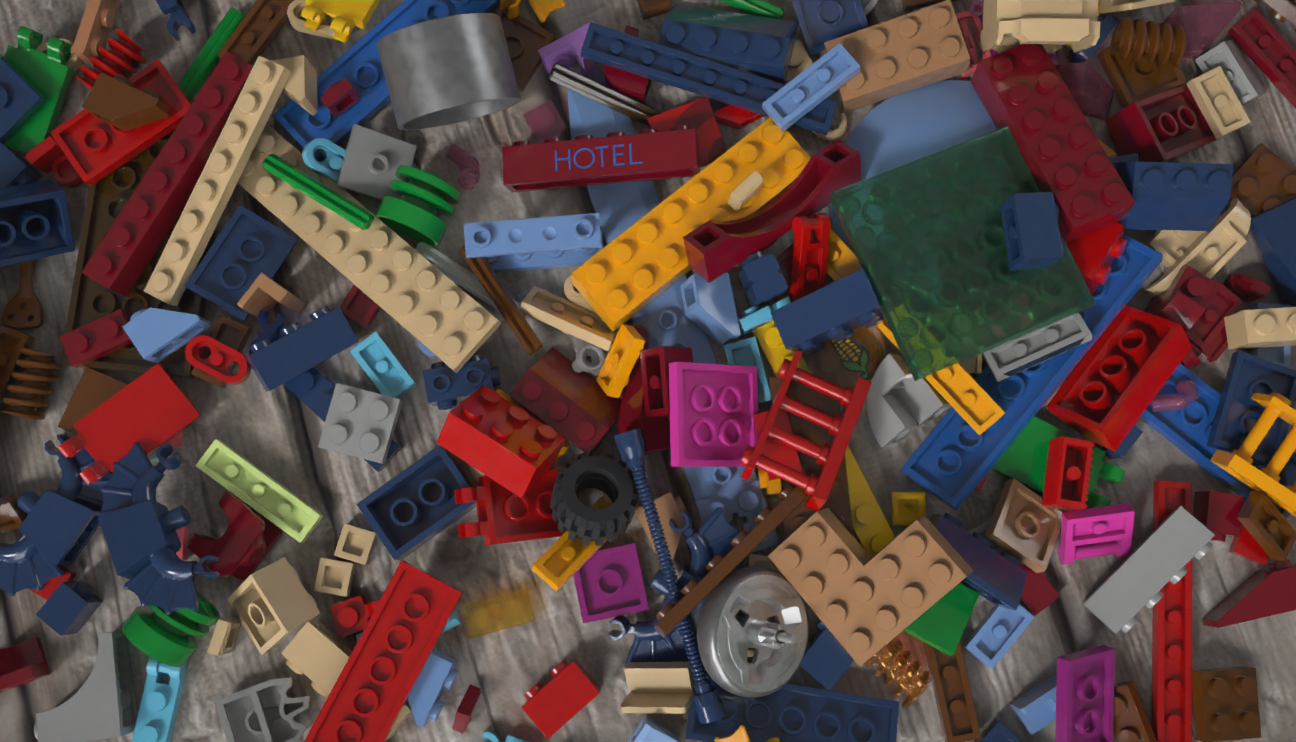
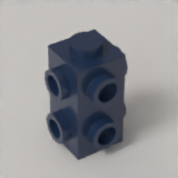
(447, 387)

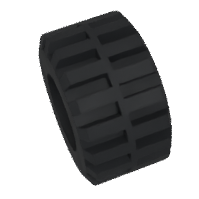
(600, 474)

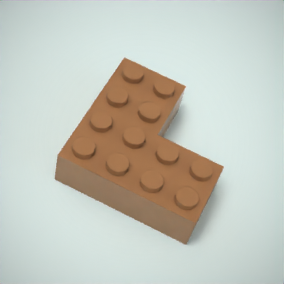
(865, 597)

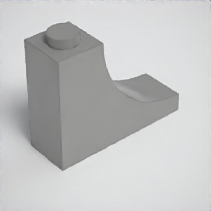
(101, 705)

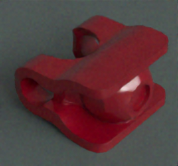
(244, 542)

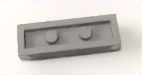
(1037, 347)

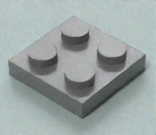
(360, 423)

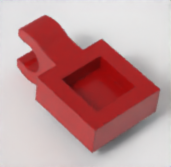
(352, 615)

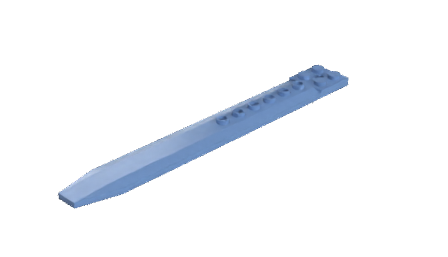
(664, 317)

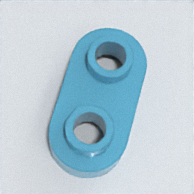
(332, 158)

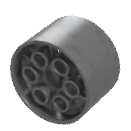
(448, 70)

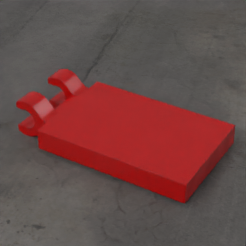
(142, 412)
(507, 517)

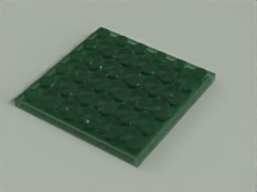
(941, 255)

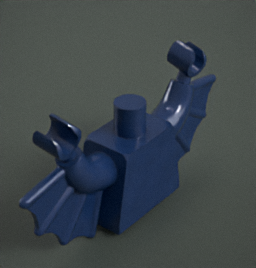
(55, 526)
(144, 533)
(705, 545)

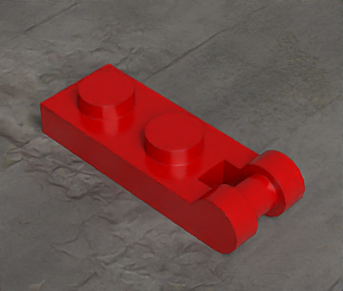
(809, 254)

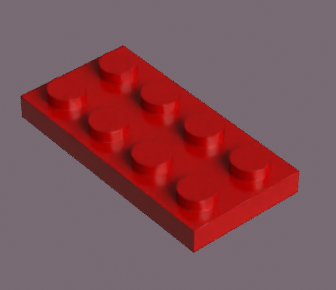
(101, 148)

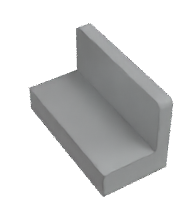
(1235, 67)

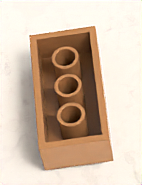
(902, 55)

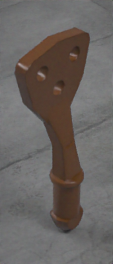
(24, 296)

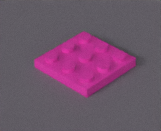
(711, 413)

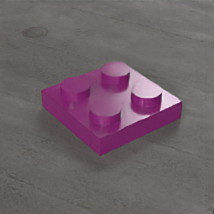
(611, 584)

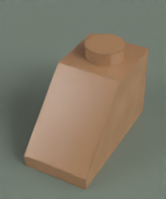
(667, 508)

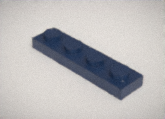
(316, 392)

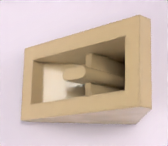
(301, 83)

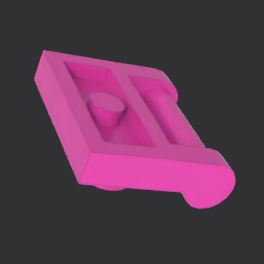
(1096, 532)

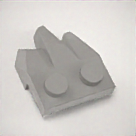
(262, 713)

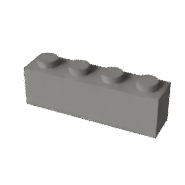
(1149, 569)

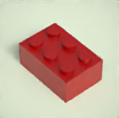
(501, 440)

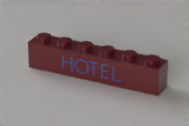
(601, 160)

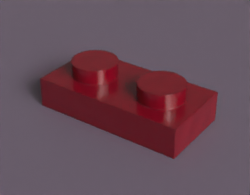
(96, 338)

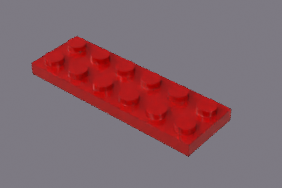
(387, 658)

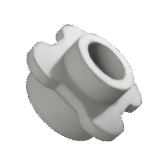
(581, 364)

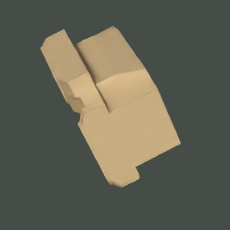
(1039, 22)

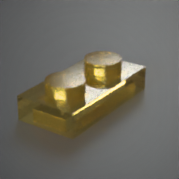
(498, 613)

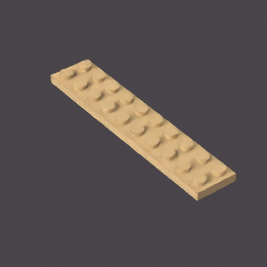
(373, 260)

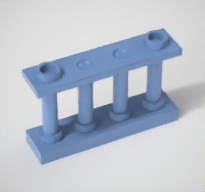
(535, 242)

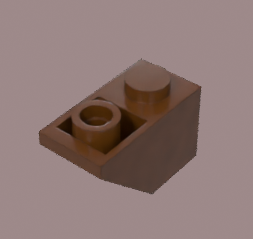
(123, 105)

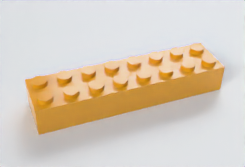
(652, 250)

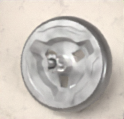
(726, 637)

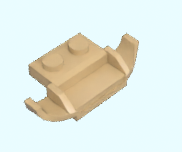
(1200, 249)

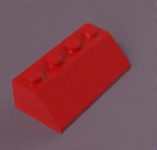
(1120, 376)

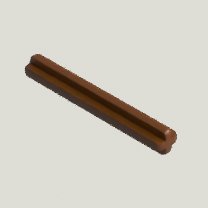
(504, 303)

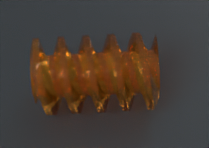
(901, 672)

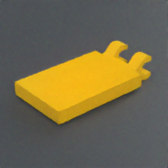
(345, 12)

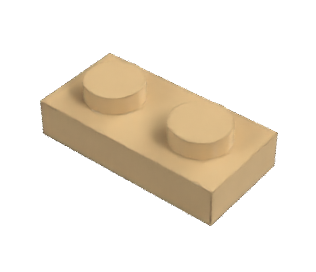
(1218, 102)

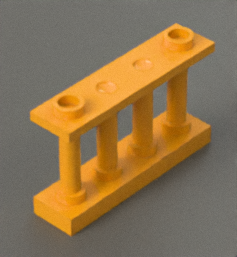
(1266, 479)

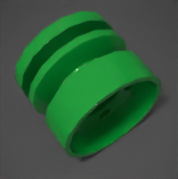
(420, 201)
(170, 636)

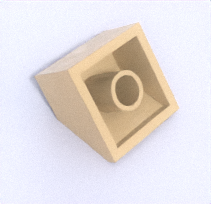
(273, 605)

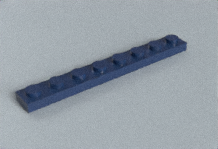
(693, 74)

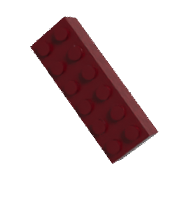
(1054, 138)

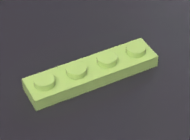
(259, 490)

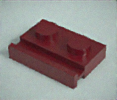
(1209, 331)

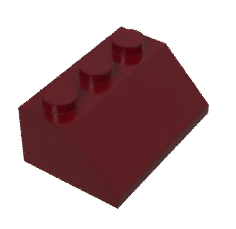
(568, 401)

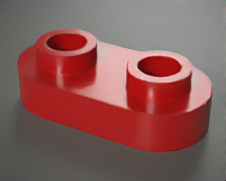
(219, 361)

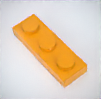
(566, 556)

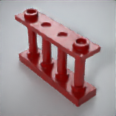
(827, 456)

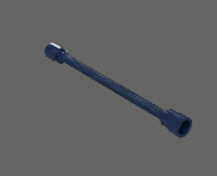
(706, 698)

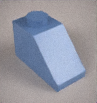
(162, 331)

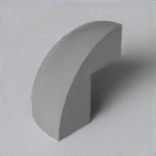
(899, 402)

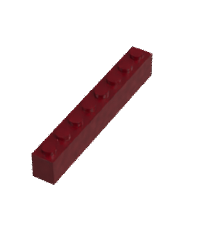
(168, 182)

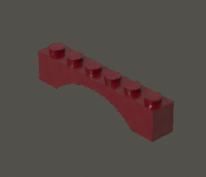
(724, 244)

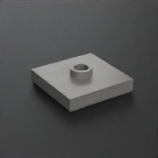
(372, 163)

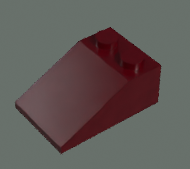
(1161, 126)

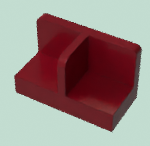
(22, 664)

